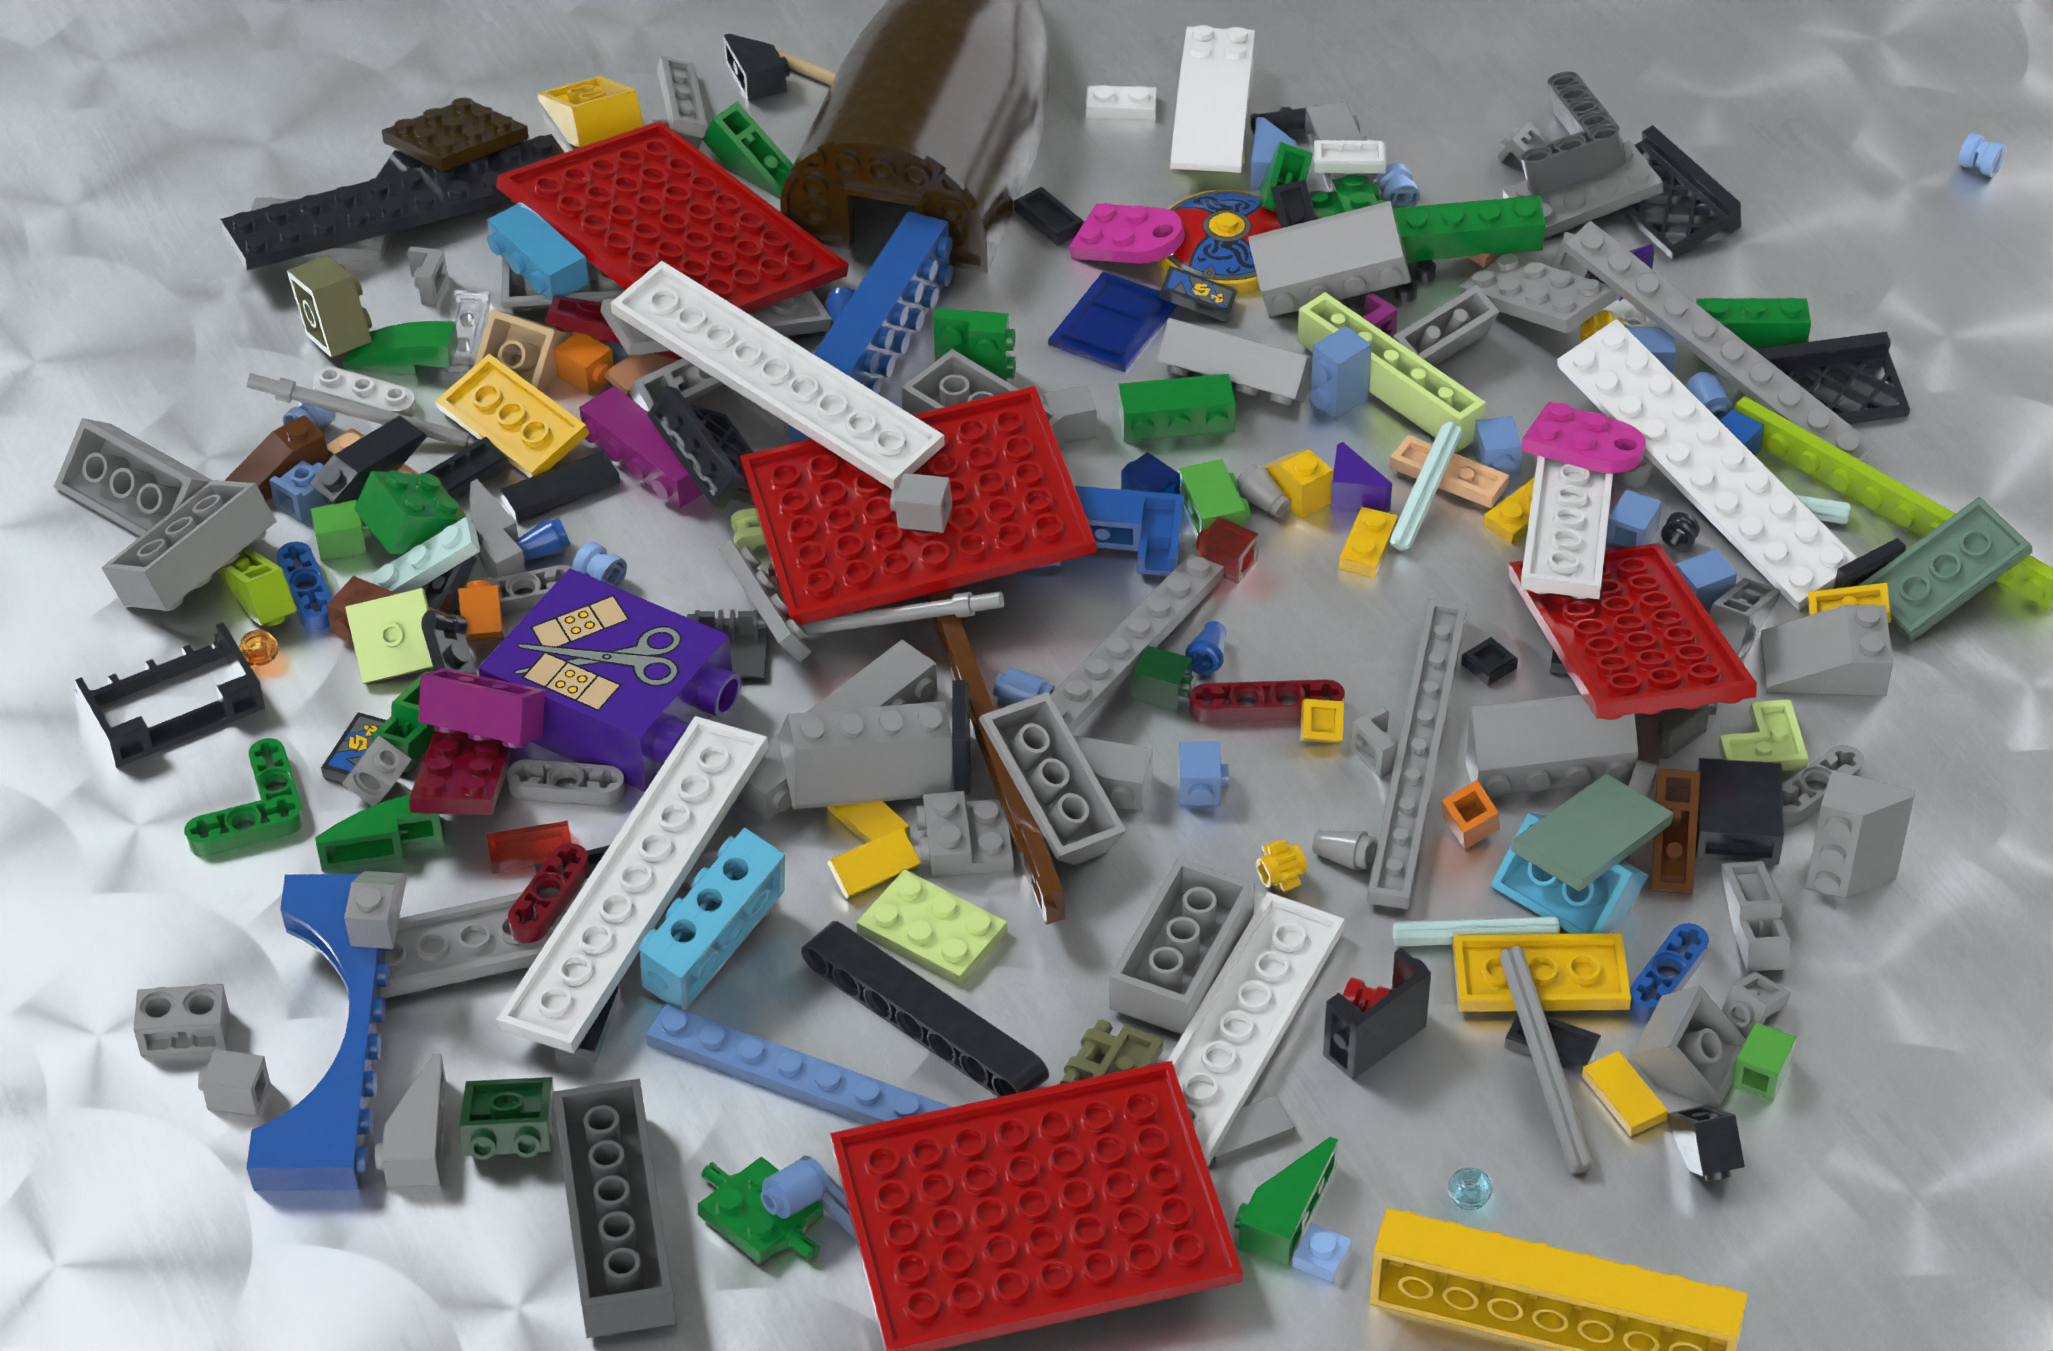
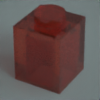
(1230, 547)

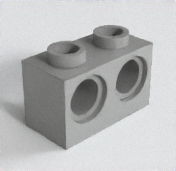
(181, 1019)

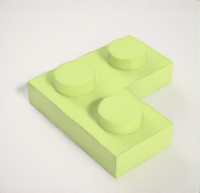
(1774, 740)

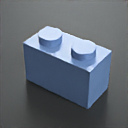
(1340, 372)

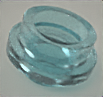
(1470, 1197)

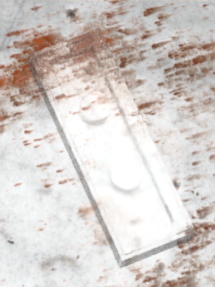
(470, 313)

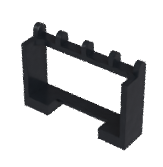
(134, 739)

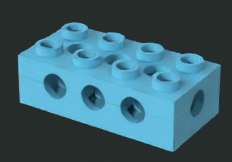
(712, 919)

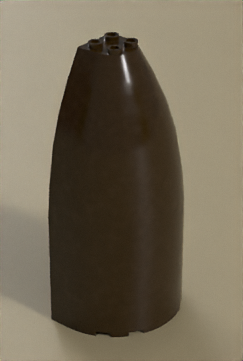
(930, 114)

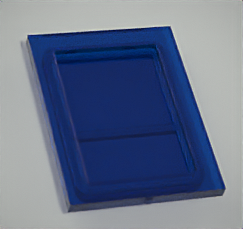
(1112, 322)

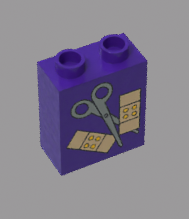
(616, 674)

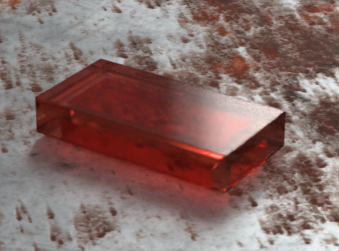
(525, 846)

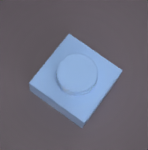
(1322, 1252)

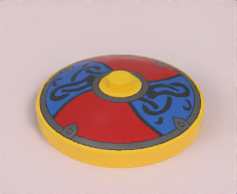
(1218, 234)

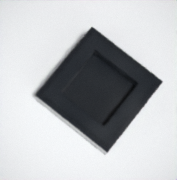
(1489, 661)

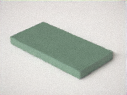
(1949, 567)
(1592, 832)

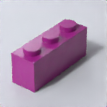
(481, 707)

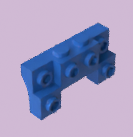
(1136, 523)

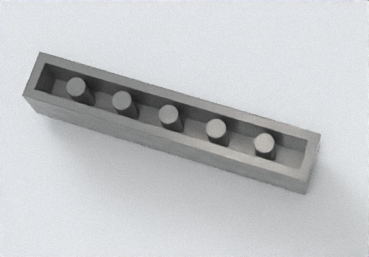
(894, 678)

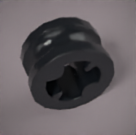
(1685, 523)

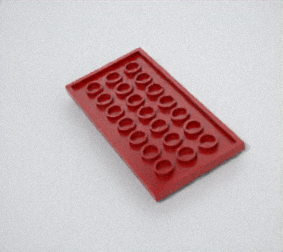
(1642, 641)

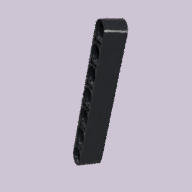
(923, 1012)

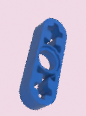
(308, 572)
(1669, 955)

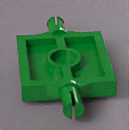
(741, 1217)

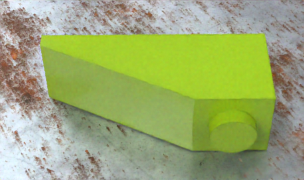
(259, 587)

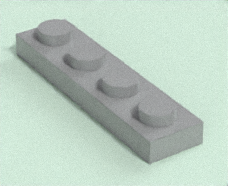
(682, 97)
(769, 605)

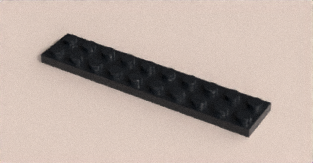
(376, 206)

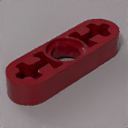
(548, 909)

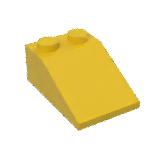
(592, 110)

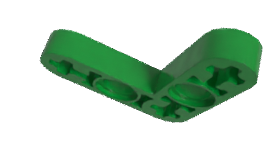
(270, 806)

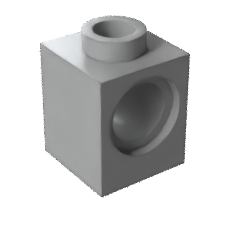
(376, 771)

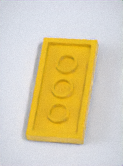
(513, 416)
(1566, 970)

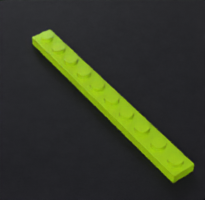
(1879, 492)

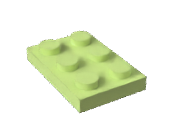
(932, 927)

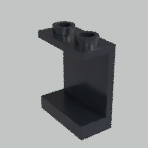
(1740, 811)
(1362, 1039)

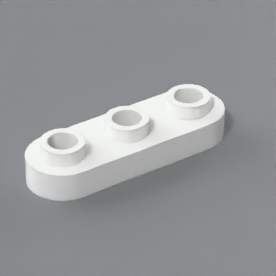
(365, 390)

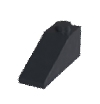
(379, 451)

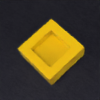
(1322, 721)

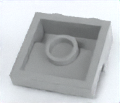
(963, 835)

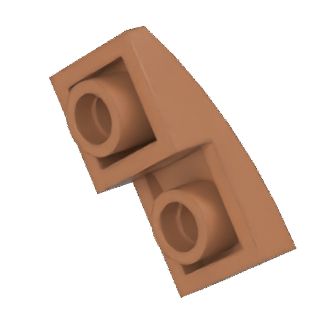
(634, 367)

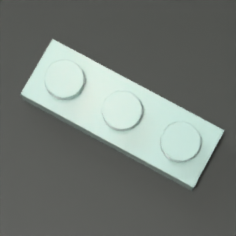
(430, 558)

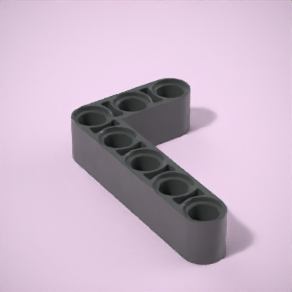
(1590, 148)

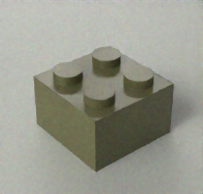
(330, 305)

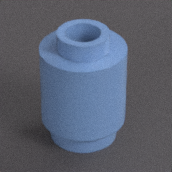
(1710, 393)
(1019, 686)
(794, 1188)

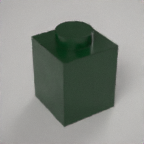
(1163, 678)

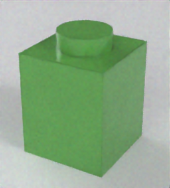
(339, 530)
(1764, 1061)

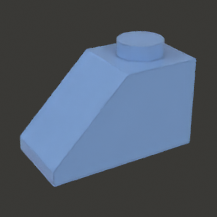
(1264, 146)

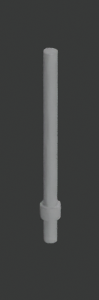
(286, 391)
(961, 605)

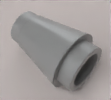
(1262, 490)
(1346, 848)

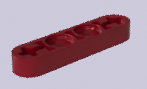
(1264, 693)

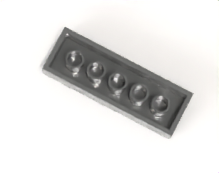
(614, 1209)

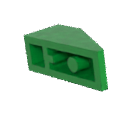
(747, 149)
(1285, 1204)

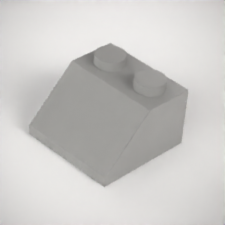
(1690, 1047)

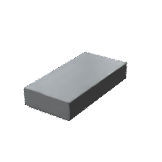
(1254, 1128)

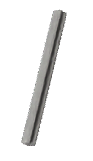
(1546, 1060)

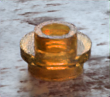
(258, 647)

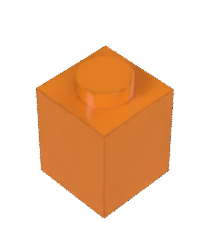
(583, 362)
(482, 609)
(1471, 814)

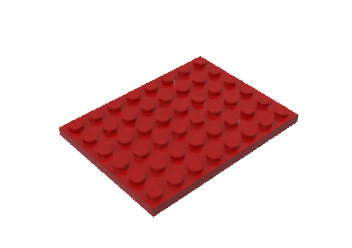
(664, 200)
(842, 545)
(1033, 1209)

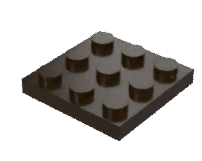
(454, 134)

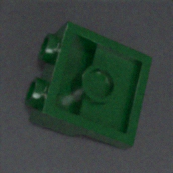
(507, 1117)

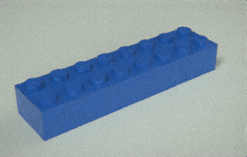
(889, 304)

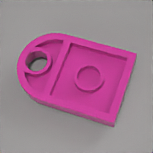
(1128, 234)
(1584, 439)

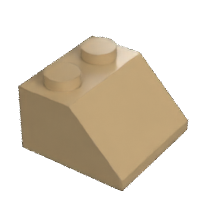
(522, 346)

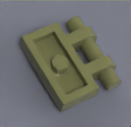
(1125, 1052)

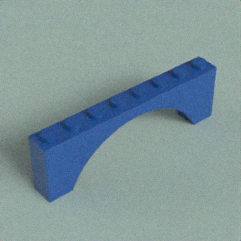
(324, 1134)

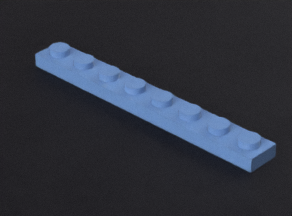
(783, 1069)

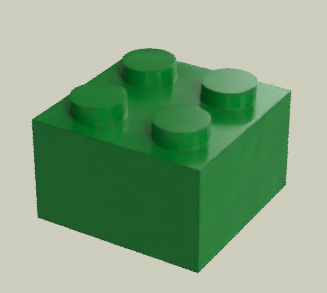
(406, 509)

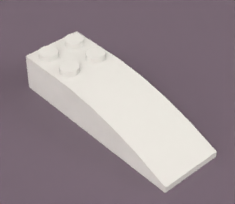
(1213, 99)

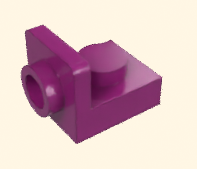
(1381, 314)

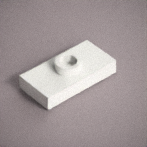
(1349, 156)

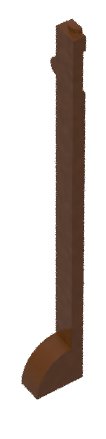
(1022, 824)

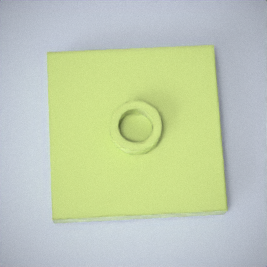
(389, 635)

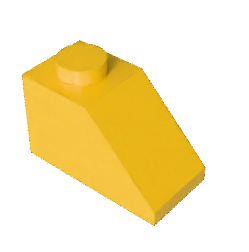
(1303, 480)

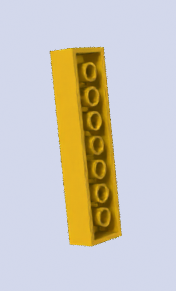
(1545, 1291)

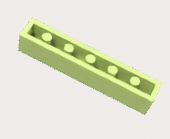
(1396, 372)

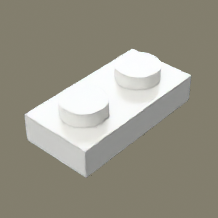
(1121, 102)

